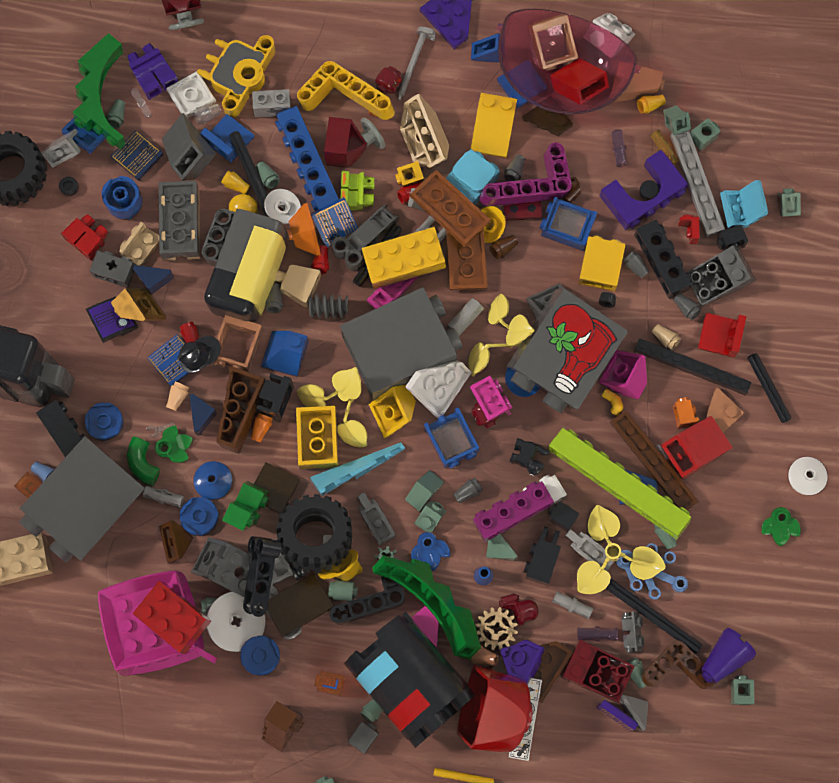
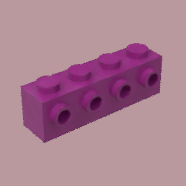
(512, 511)

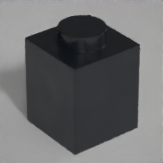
(562, 516)

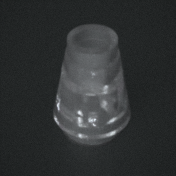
(206, 113)

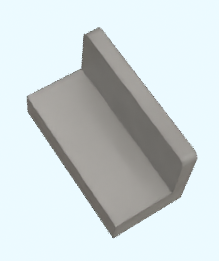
(61, 149)

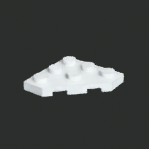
(438, 385)

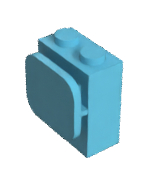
(473, 174)

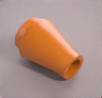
(261, 426)

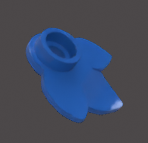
(432, 552)

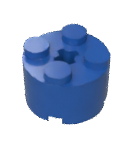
(130, 195)

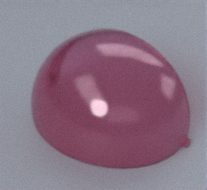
(592, 45)

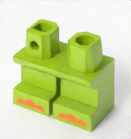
(353, 190)

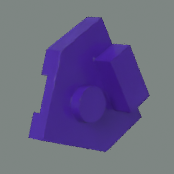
(522, 659)

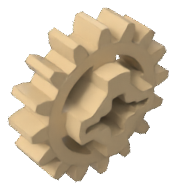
(497, 620)

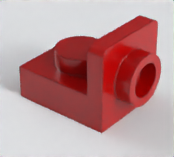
(692, 229)

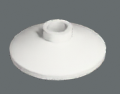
(283, 199)
(799, 479)

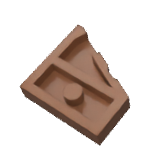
(723, 410)

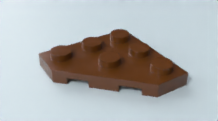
(552, 663)

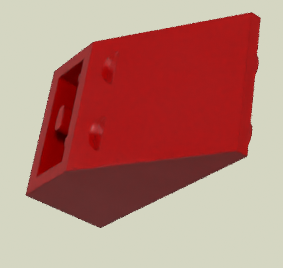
(696, 447)

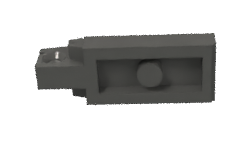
(375, 520)

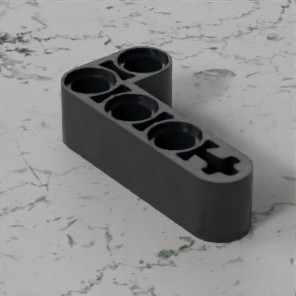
(366, 602)

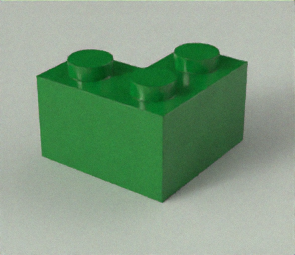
(245, 510)

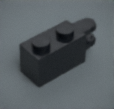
(543, 559)

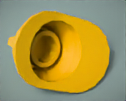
(346, 570)

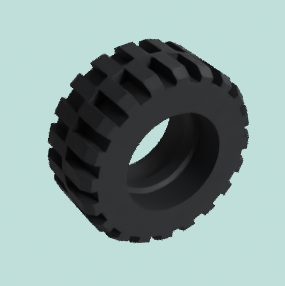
(32, 175)
(310, 510)

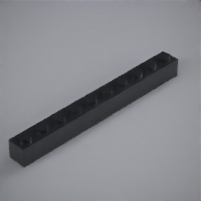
(692, 366)

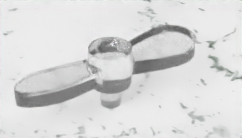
(141, 103)

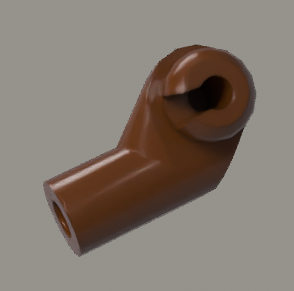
(574, 191)

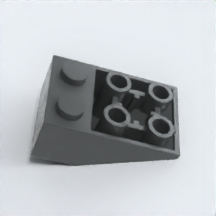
(187, 149)
(721, 276)

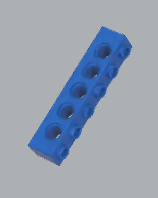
(292, 119)

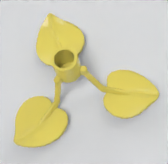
(518, 331)
(348, 388)
(592, 577)

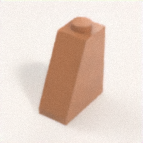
(643, 84)

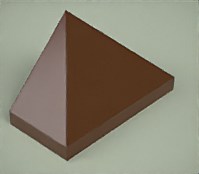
(174, 540)

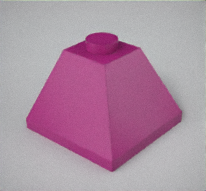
(626, 374)

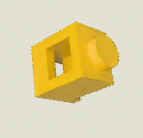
(412, 168)

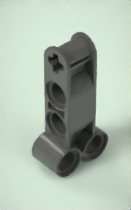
(364, 236)

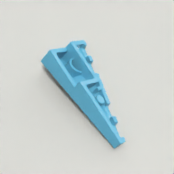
(333, 478)

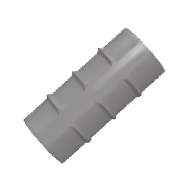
(465, 316)

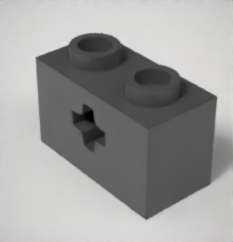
(120, 276)

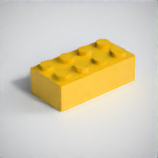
(404, 257)

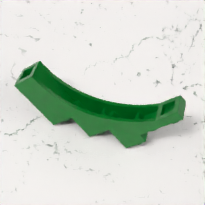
(94, 67)
(438, 598)

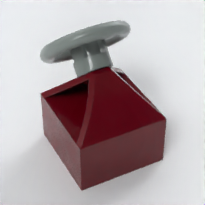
(183, 10)
(346, 144)

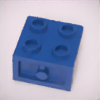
(219, 137)

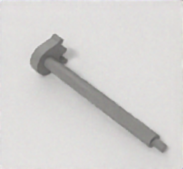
(423, 33)

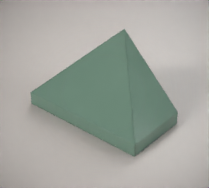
(499, 549)

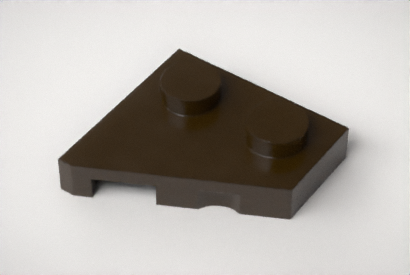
(546, 120)

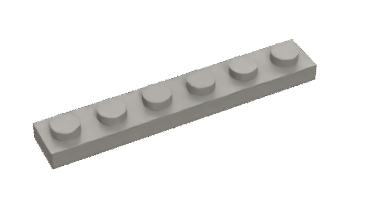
(697, 183)

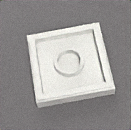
(190, 94)

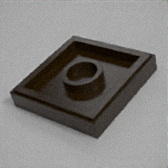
(279, 484)

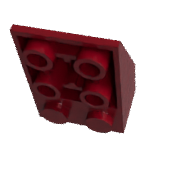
(598, 671)

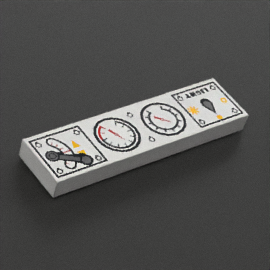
(523, 750)

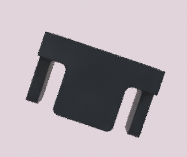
(275, 396)

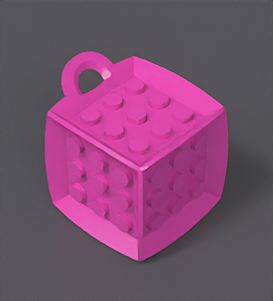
(132, 643)

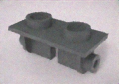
(634, 639)

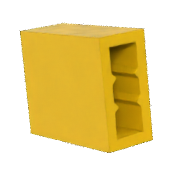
(601, 263)

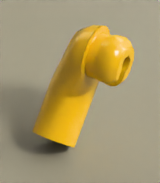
(617, 405)

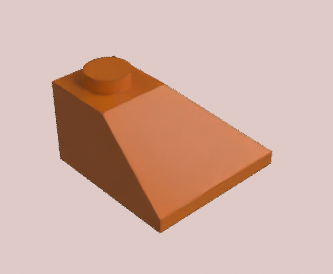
(303, 231)

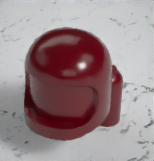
(523, 610)

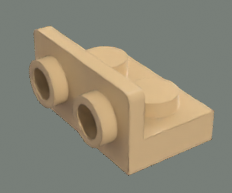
(139, 244)

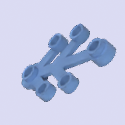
(649, 582)

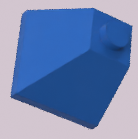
(285, 352)

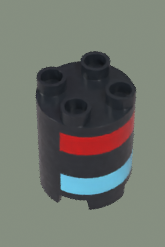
(410, 679)

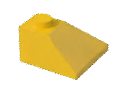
(393, 409)

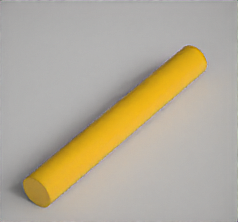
(461, 776)

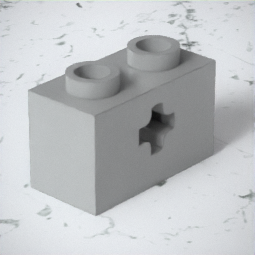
(270, 102)

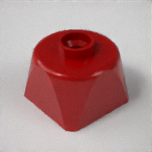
(497, 713)

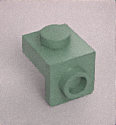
(430, 516)

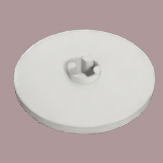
(223, 632)

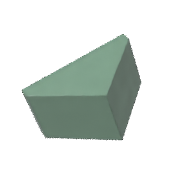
(424, 490)

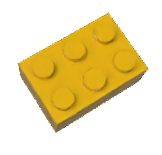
(317, 437)

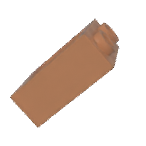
(562, 20)
(244, 326)

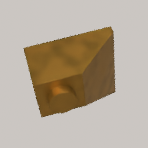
(137, 305)

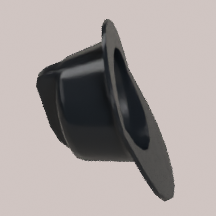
(199, 354)

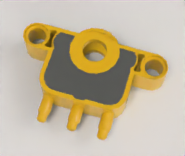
(231, 67)

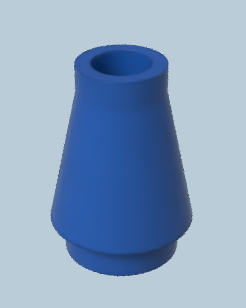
(483, 580)

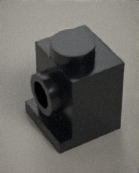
(732, 236)

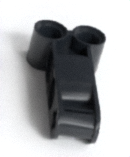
(262, 551)

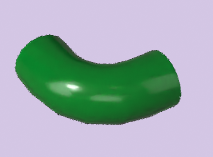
(138, 464)

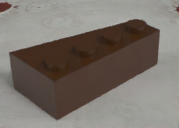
(239, 408)
(280, 726)

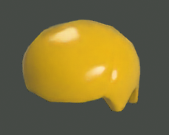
(243, 202)

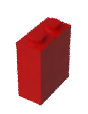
(579, 81)

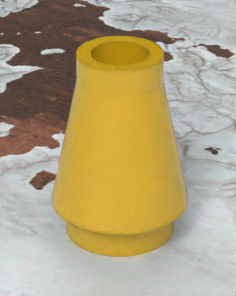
(649, 103)
(235, 182)

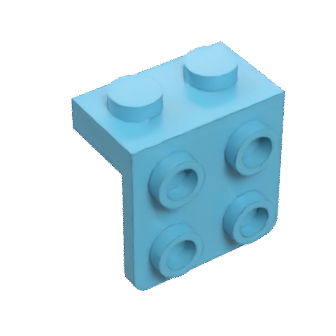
(745, 205)

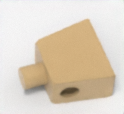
(298, 283)

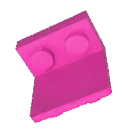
(490, 399)

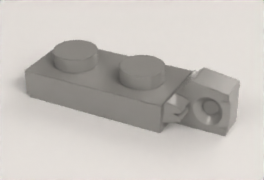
(588, 548)

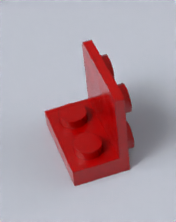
(722, 334)

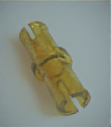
(662, 144)

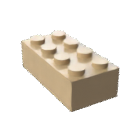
(24, 558)

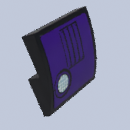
(107, 322)

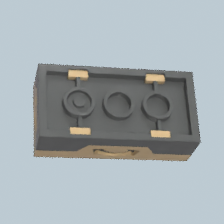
(179, 220)

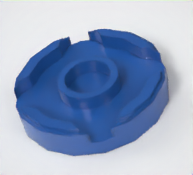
(103, 421)
(199, 516)
(259, 655)

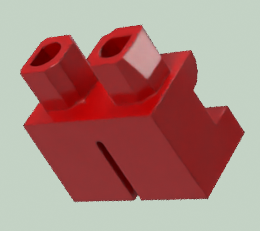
(84, 238)

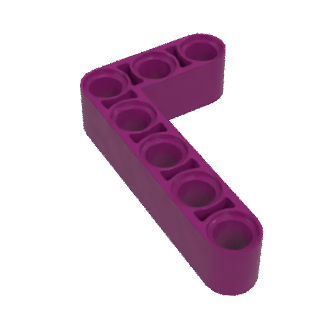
(533, 186)

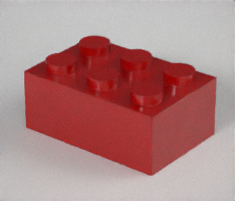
(172, 617)

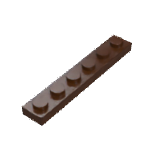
(653, 461)

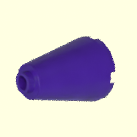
(727, 656)

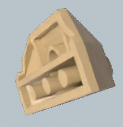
(423, 133)

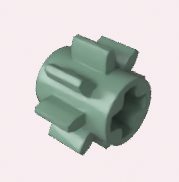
(386, 552)

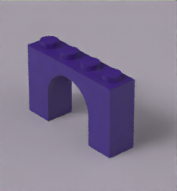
(630, 211)

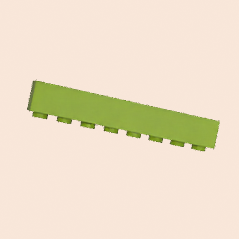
(620, 483)

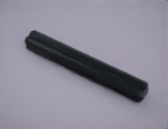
(363, 274)
(769, 388)

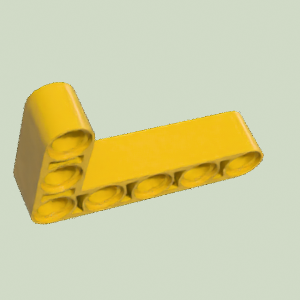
(332, 76)

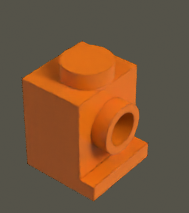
(685, 413)

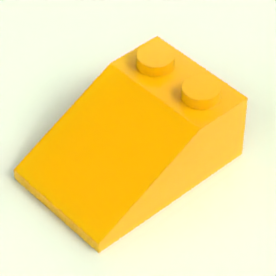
(493, 125)

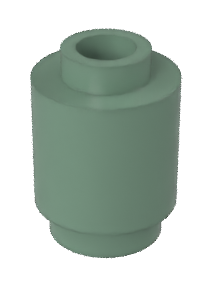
(342, 590)

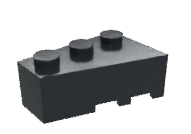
(60, 426)

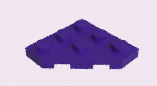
(449, 18)

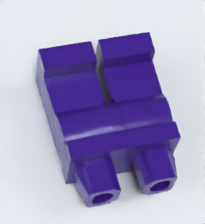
(149, 65)

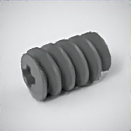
(328, 306)

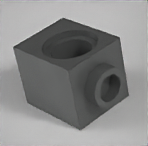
(363, 736)

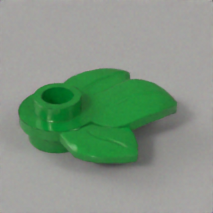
(176, 445)
(781, 529)

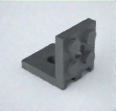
(219, 562)

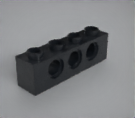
(670, 285)

